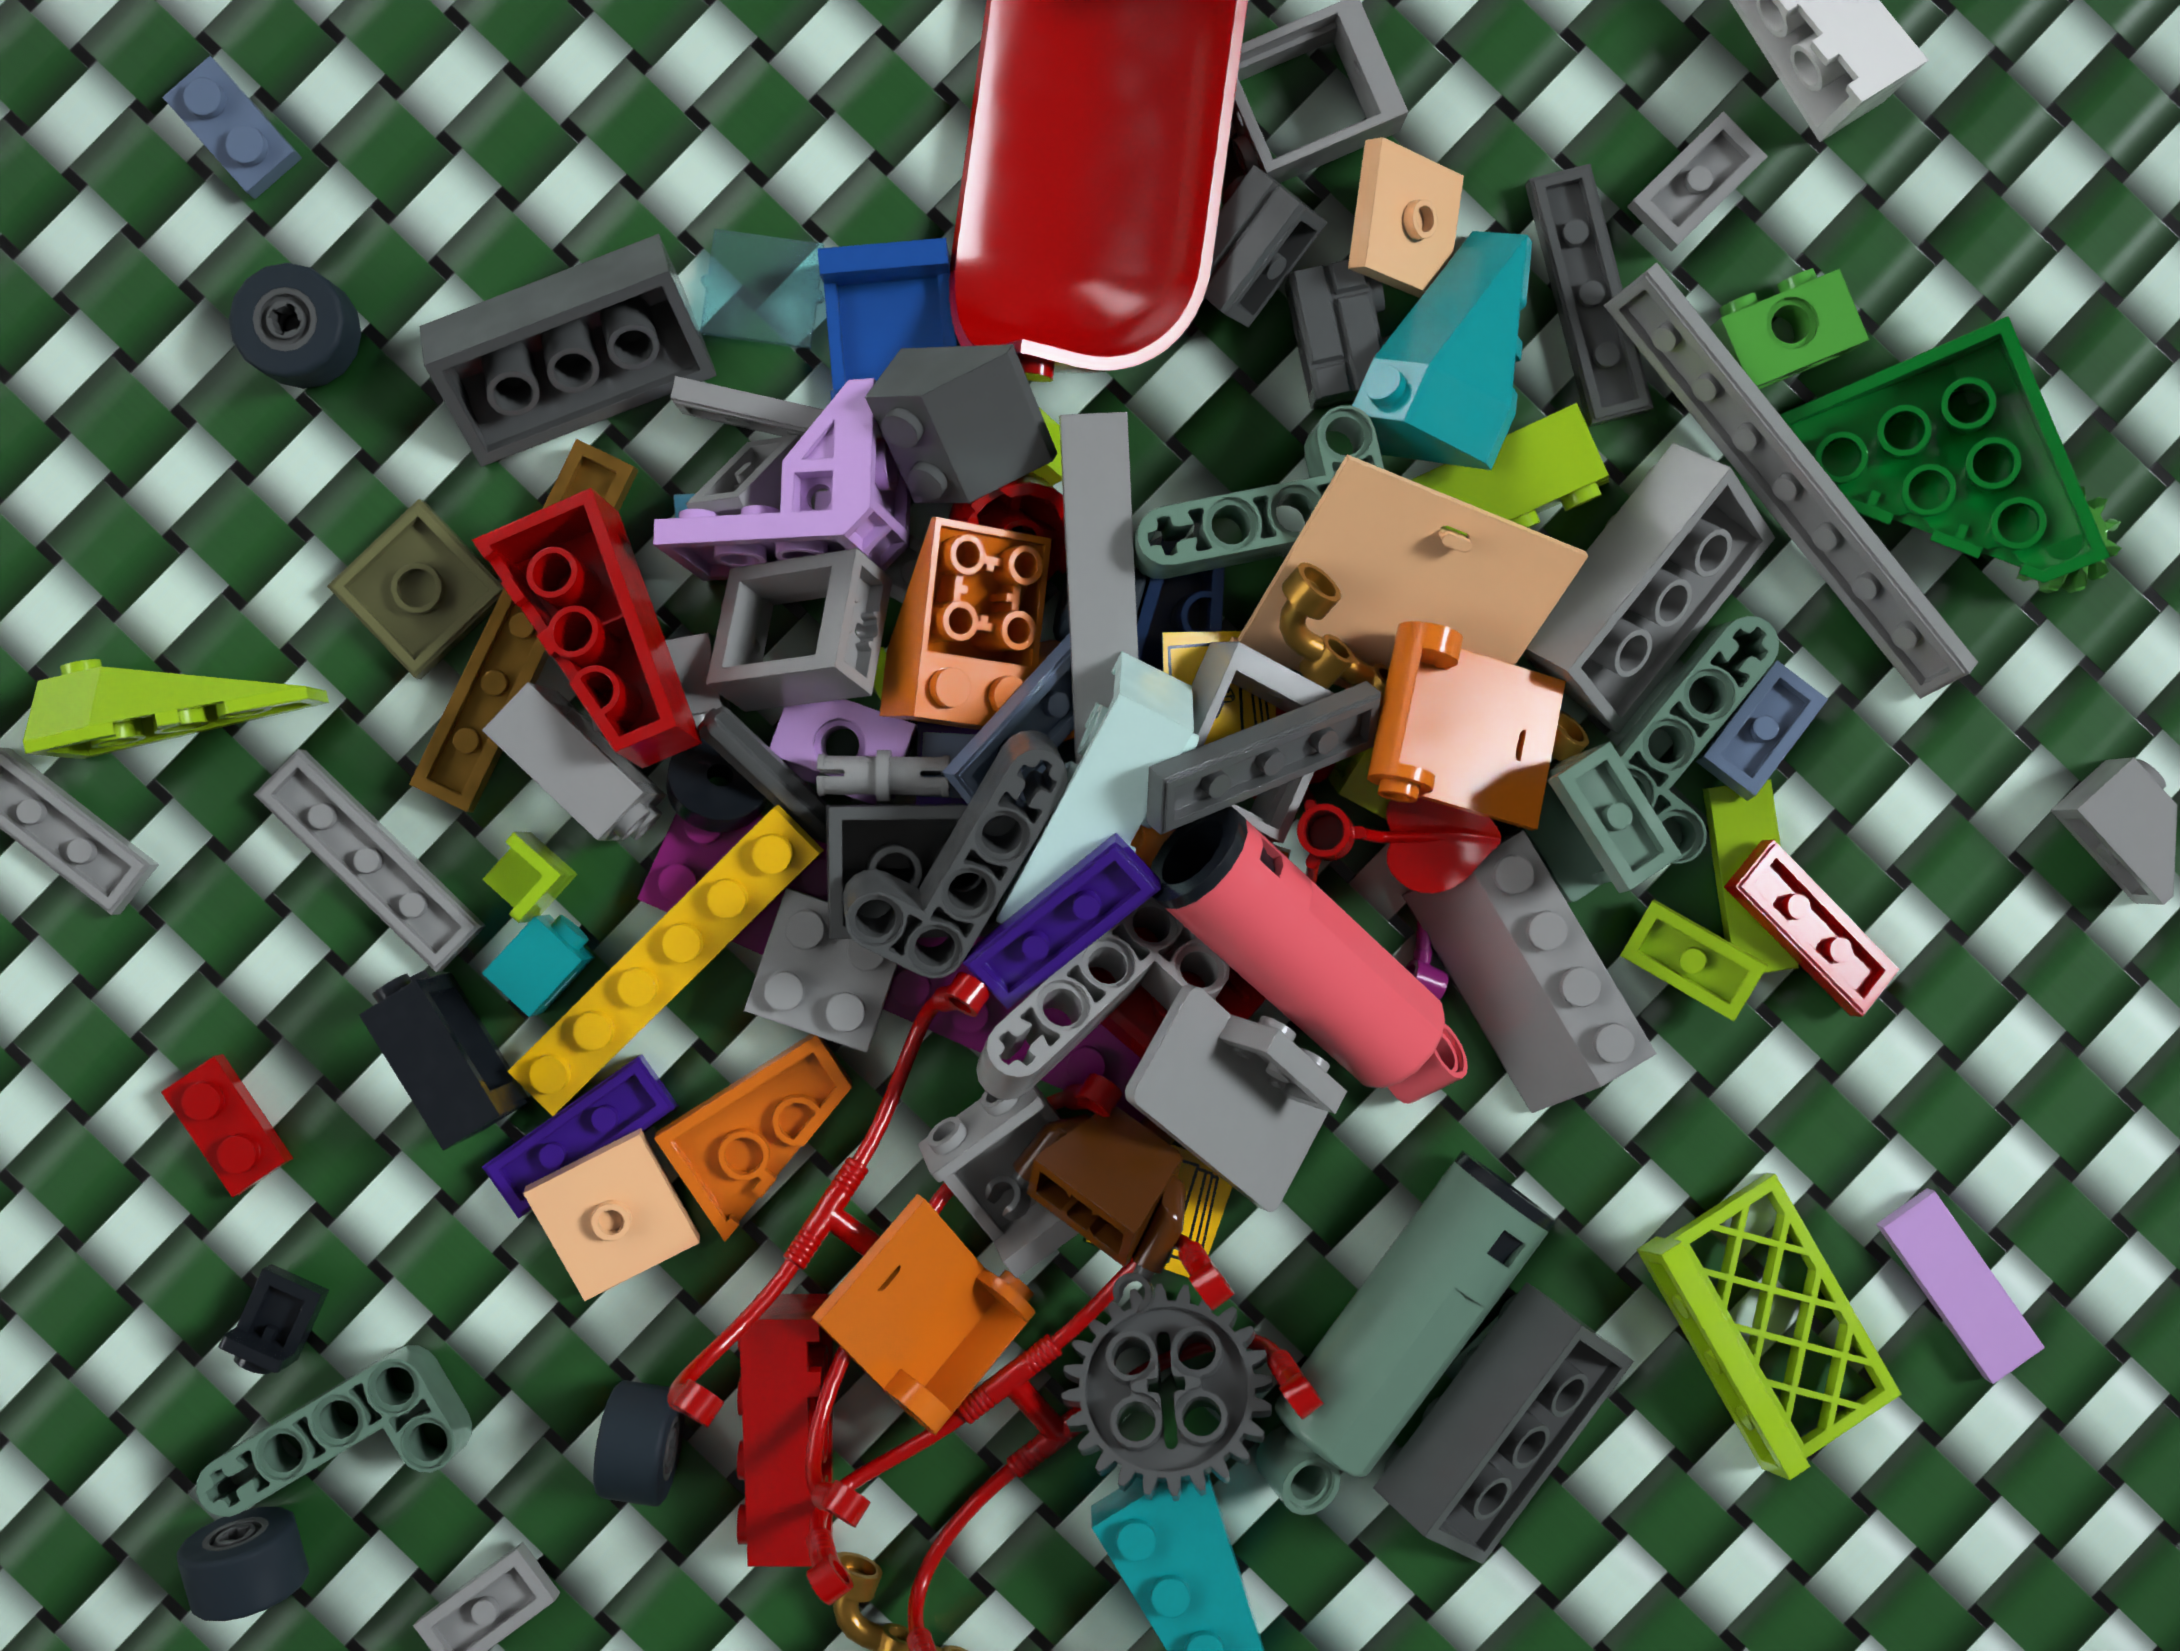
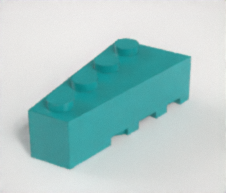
(1179, 1566)

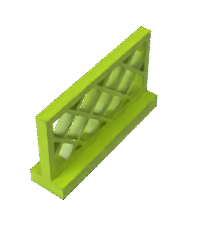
(1733, 1363)

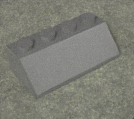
(1650, 584)
(1531, 977)

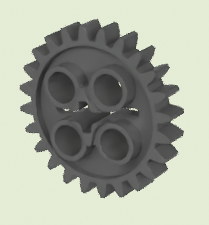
(1224, 1386)

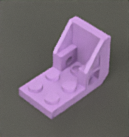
(860, 510)

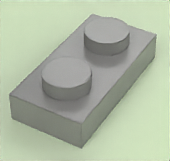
(1697, 181)
(489, 1605)

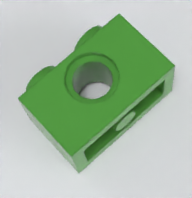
(1822, 323)

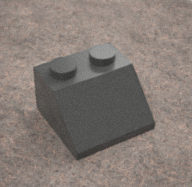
(959, 421)

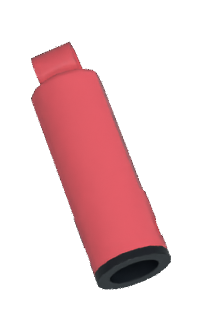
(1307, 956)

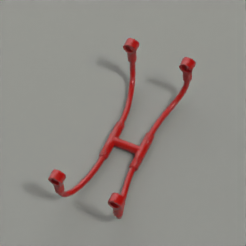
(828, 1215)
(829, 1575)

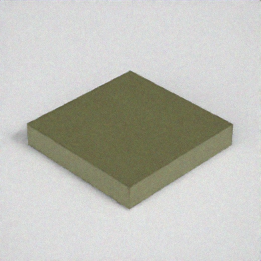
(418, 589)

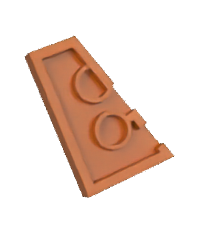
(751, 1129)

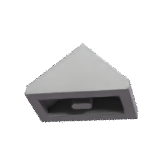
(747, 478)

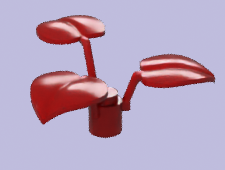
(1429, 842)

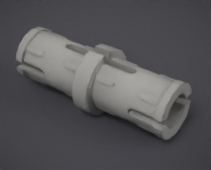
(882, 775)

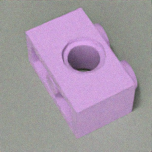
(806, 728)

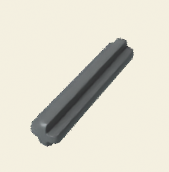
(764, 770)

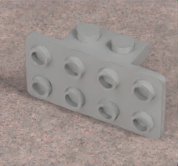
(1234, 1094)

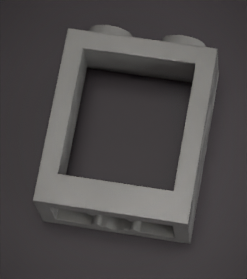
(1365, 65)
(844, 660)
(1275, 684)
(576, 764)

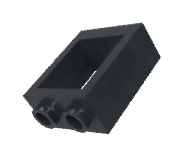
(443, 1056)

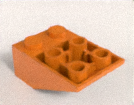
(966, 625)

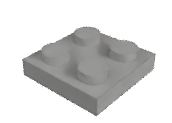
(818, 981)

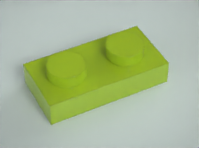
(1694, 960)

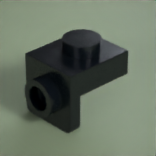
(274, 1321)

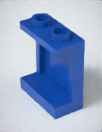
(883, 302)

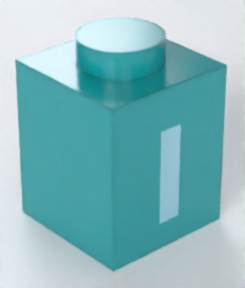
(540, 963)

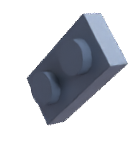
(232, 127)
(1762, 730)

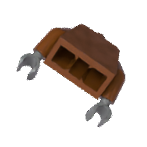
(1109, 1184)

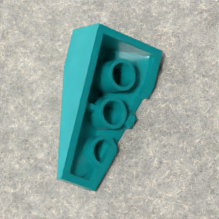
(1449, 367)

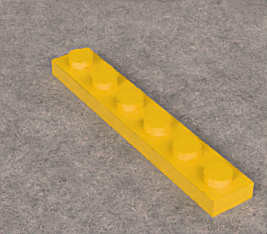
(665, 960)

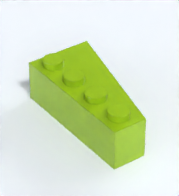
(1533, 472)

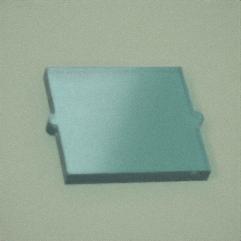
(761, 289)

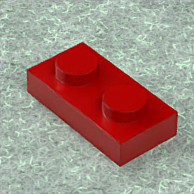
(227, 1125)

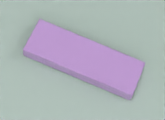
(1960, 1285)

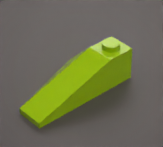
(116, 709)

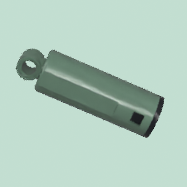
(1402, 1331)

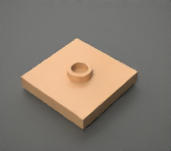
(1404, 217)
(612, 1214)

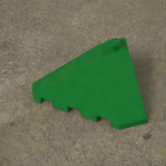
(1960, 453)

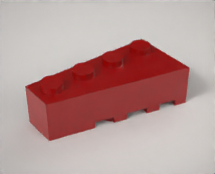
(595, 617)
(778, 1388)

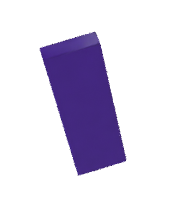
(1062, 921)
(606, 1113)

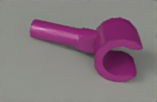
(1430, 976)

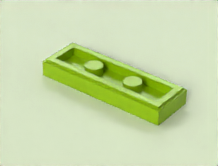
(1734, 833)

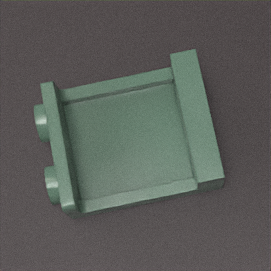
(1598, 826)

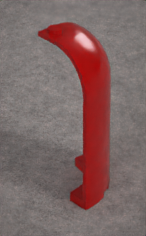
(1093, 178)

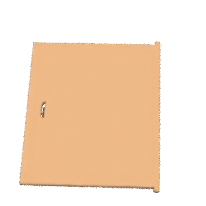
(1399, 565)

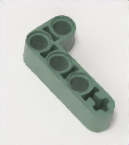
(1251, 509)
(1692, 729)
(326, 1435)

